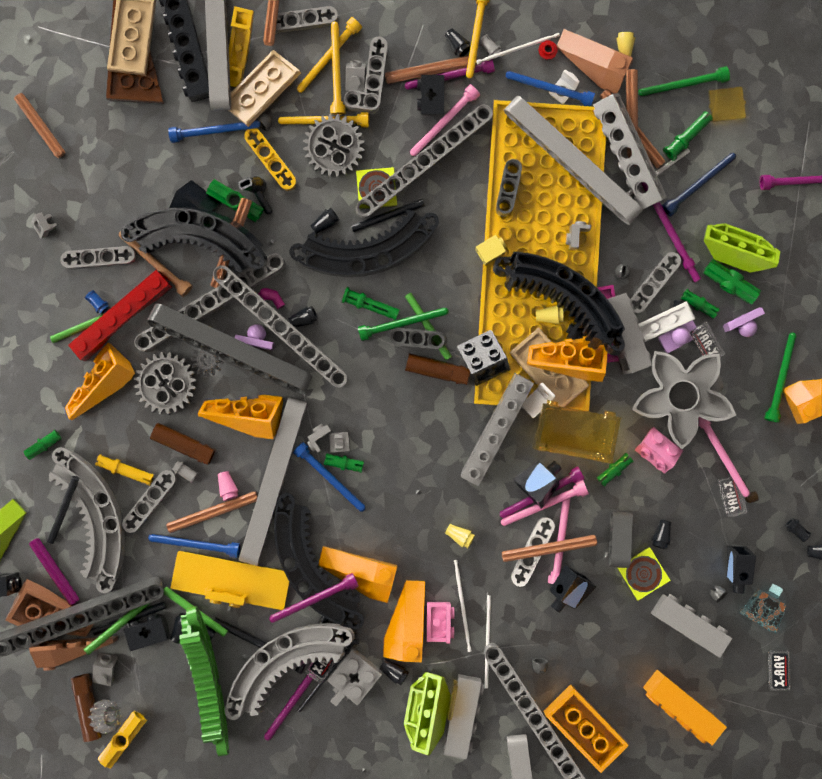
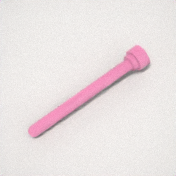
(470, 94)
(705, 424)
(579, 490)
(561, 536)

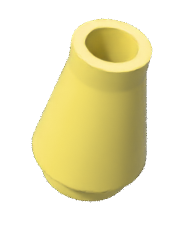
(625, 42)
(550, 314)
(460, 535)

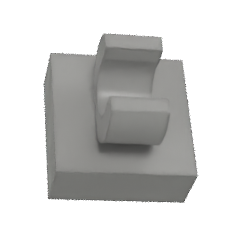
(41, 225)
(339, 442)

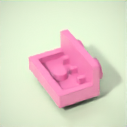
(659, 450)
(439, 622)

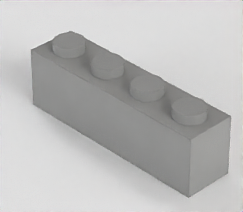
(634, 355)
(691, 625)
(462, 724)

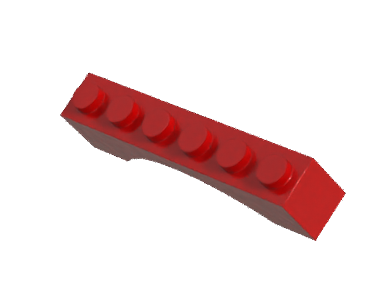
(135, 301)

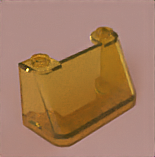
(576, 432)

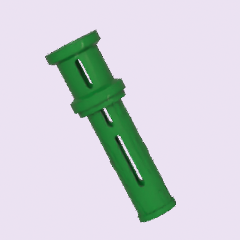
(681, 142)
(361, 298)

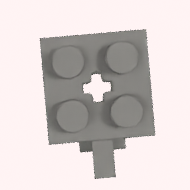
(355, 688)

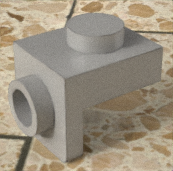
(355, 76)
(572, 237)
(319, 432)
(104, 669)

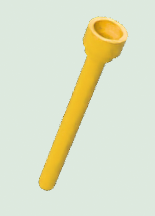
(352, 27)
(475, 37)
(337, 106)
(361, 119)

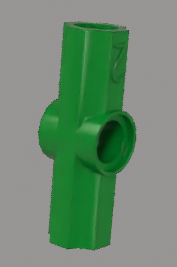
(225, 194)
(732, 282)

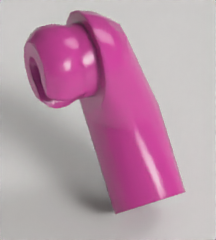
(273, 295)

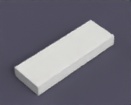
(666, 321)

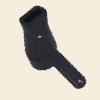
(256, 186)

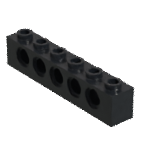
(199, 89)

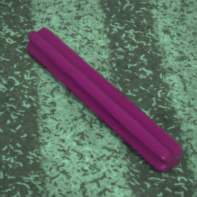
(54, 571)

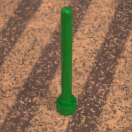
(721, 75)
(367, 331)
(773, 413)

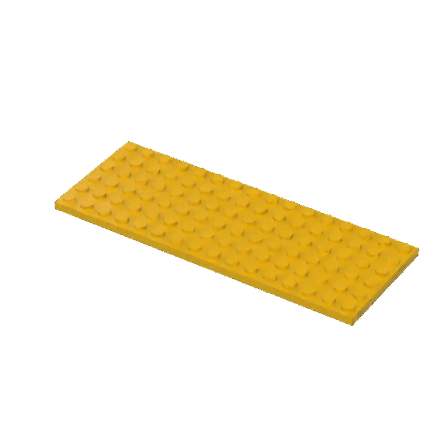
(538, 225)

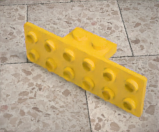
(230, 581)

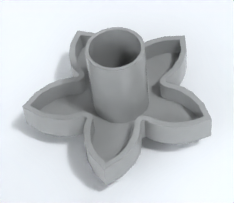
(684, 395)

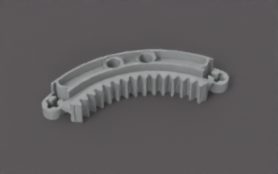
(106, 543)
(259, 676)

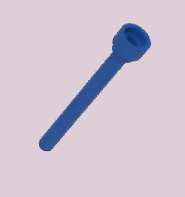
(585, 97)
(177, 134)
(303, 452)
(232, 550)

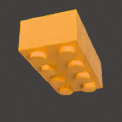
(686, 709)
(585, 728)

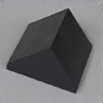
(194, 196)

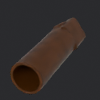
(437, 369)
(182, 443)
(84, 701)

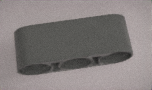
(512, 179)
(409, 334)
(620, 539)

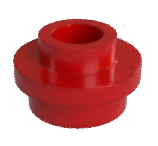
(547, 55)

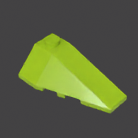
(10, 519)

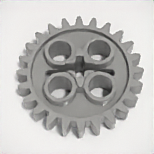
(341, 129)
(152, 394)

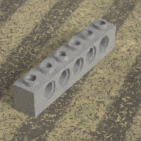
(632, 140)
(496, 429)

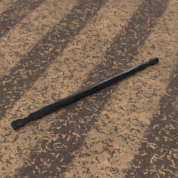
(329, 673)

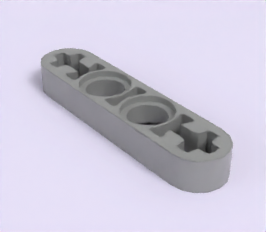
(301, 23)
(98, 257)
(655, 284)
(147, 499)

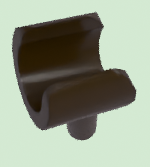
(753, 497)

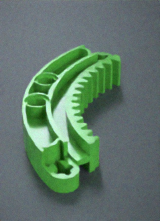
(204, 670)

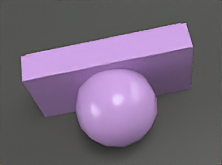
(745, 323)
(256, 336)
(676, 337)

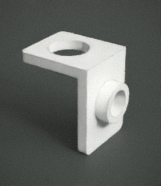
(568, 81)
(533, 403)

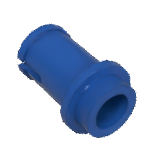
(100, 306)

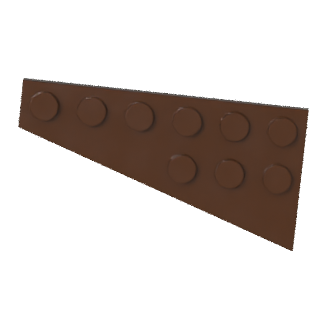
(131, 86)

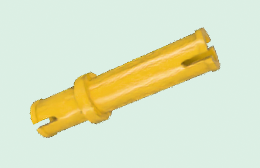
(116, 466)

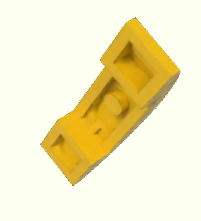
(239, 43)

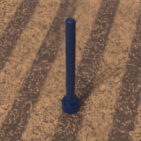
(671, 206)

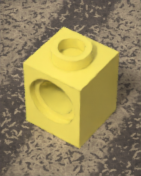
(491, 249)

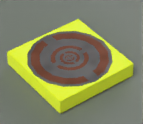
(370, 179)
(644, 574)

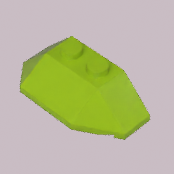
(740, 248)
(427, 712)

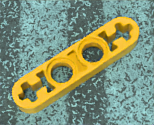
(270, 159)

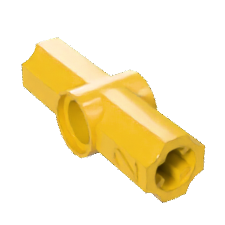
(115, 747)

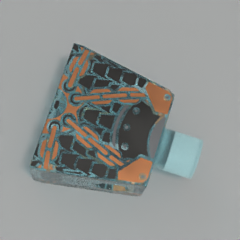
(765, 608)

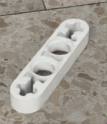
(517, 570)

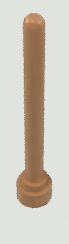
(183, 287)

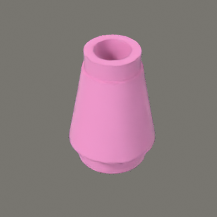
(227, 486)

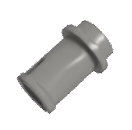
(488, 44)
(184, 471)

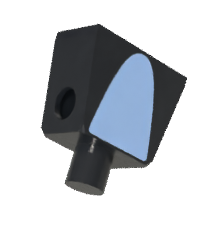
(539, 482)
(740, 567)
(570, 589)

